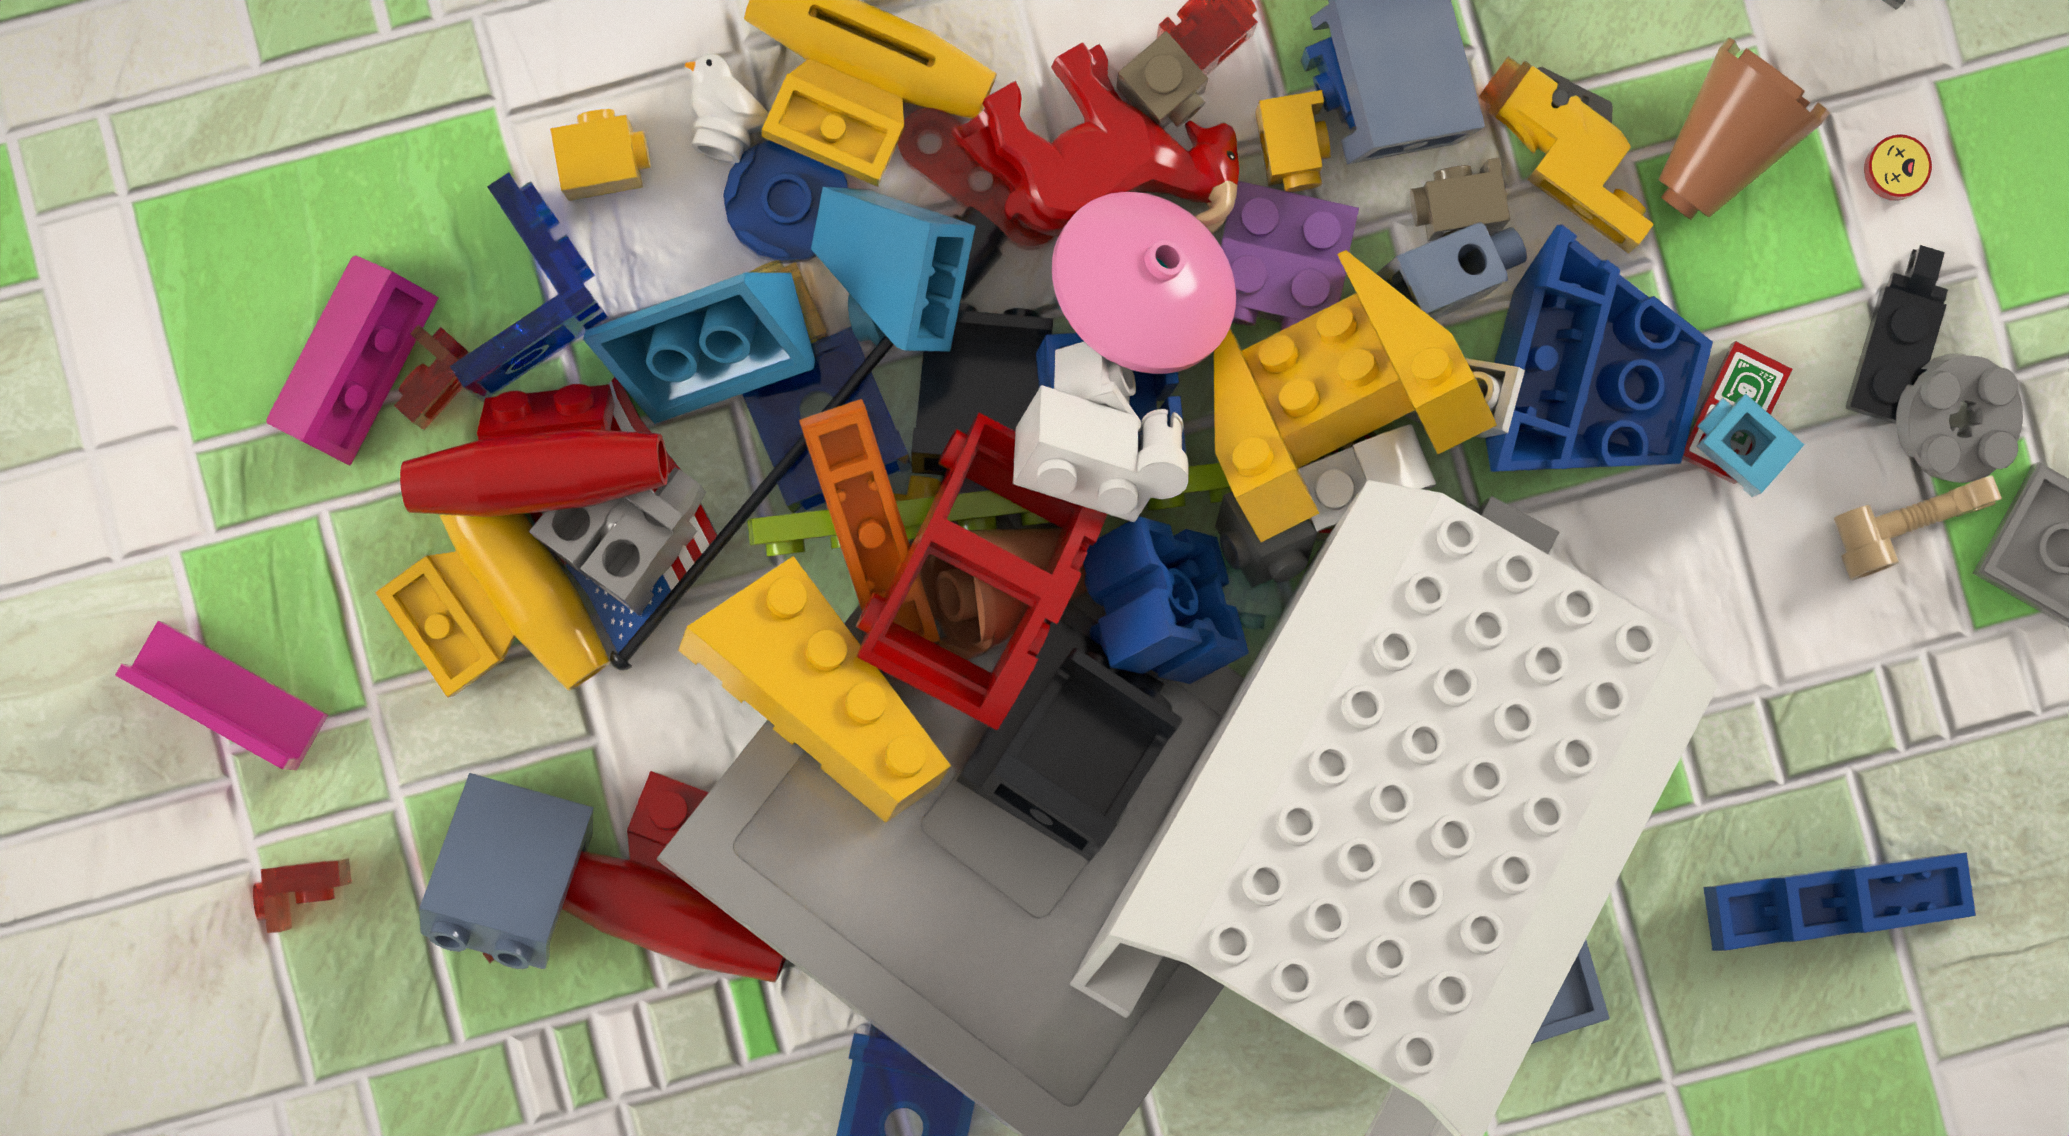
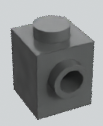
(1274, 558)

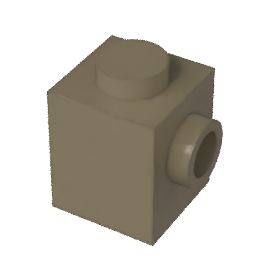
(1164, 83)

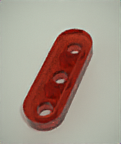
(950, 172)

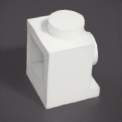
(1094, 378)

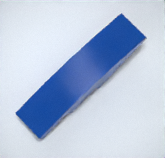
(1839, 901)

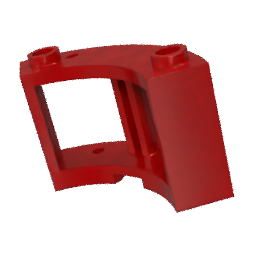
(987, 459)

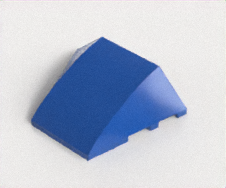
(1603, 366)

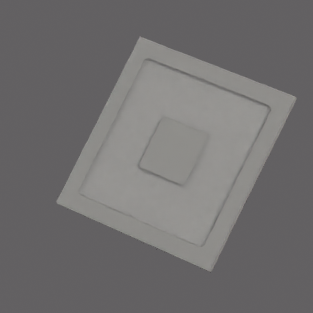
(957, 915)

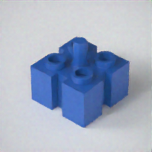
(1163, 601)

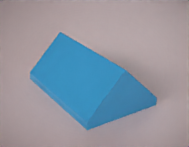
(707, 344)

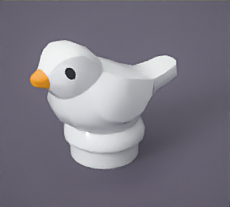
(724, 110)

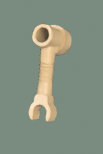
(1868, 537)

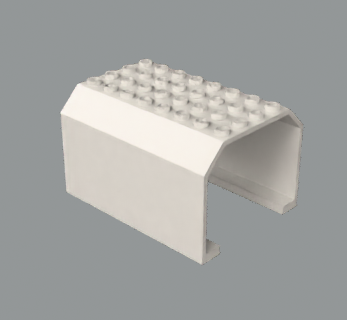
(1414, 804)

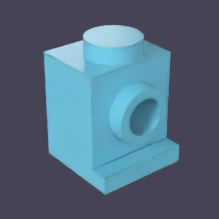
(1771, 443)

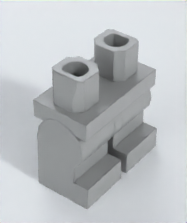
(625, 540)

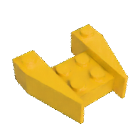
(1331, 385)

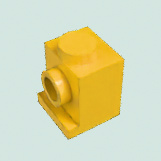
(1293, 140)

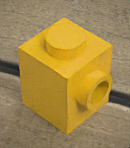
(599, 155)

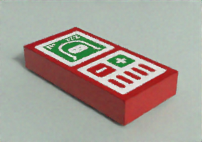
(1739, 374)

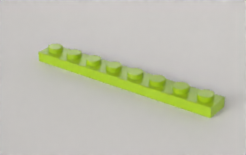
(971, 510)

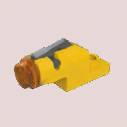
(1578, 144)

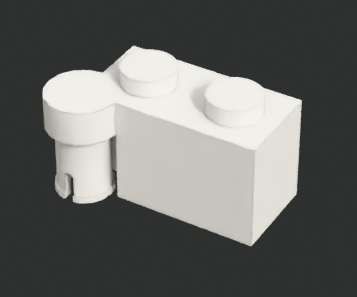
(1095, 455)

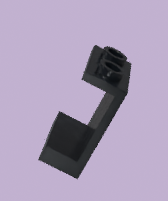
(984, 372)

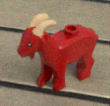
(1105, 155)

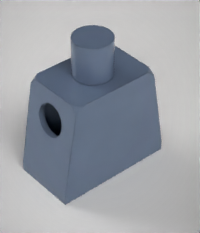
(1455, 268)

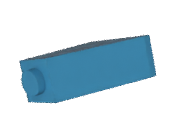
(896, 263)

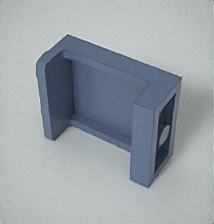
(1401, 75)
(504, 872)

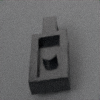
(1899, 336)

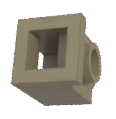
(1461, 199)

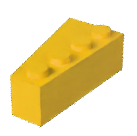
(800, 670)

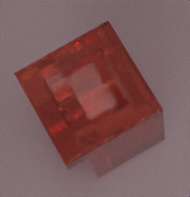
(1211, 29)

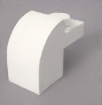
(1386, 458)

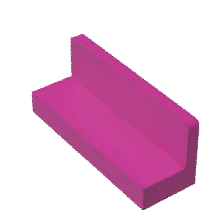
(351, 359)
(224, 697)

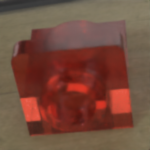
(431, 388)
(308, 880)

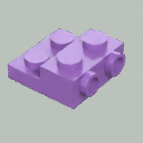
(1285, 253)

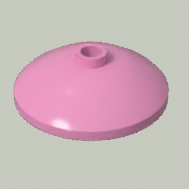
(1130, 303)

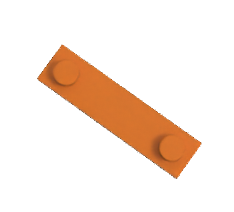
(864, 509)

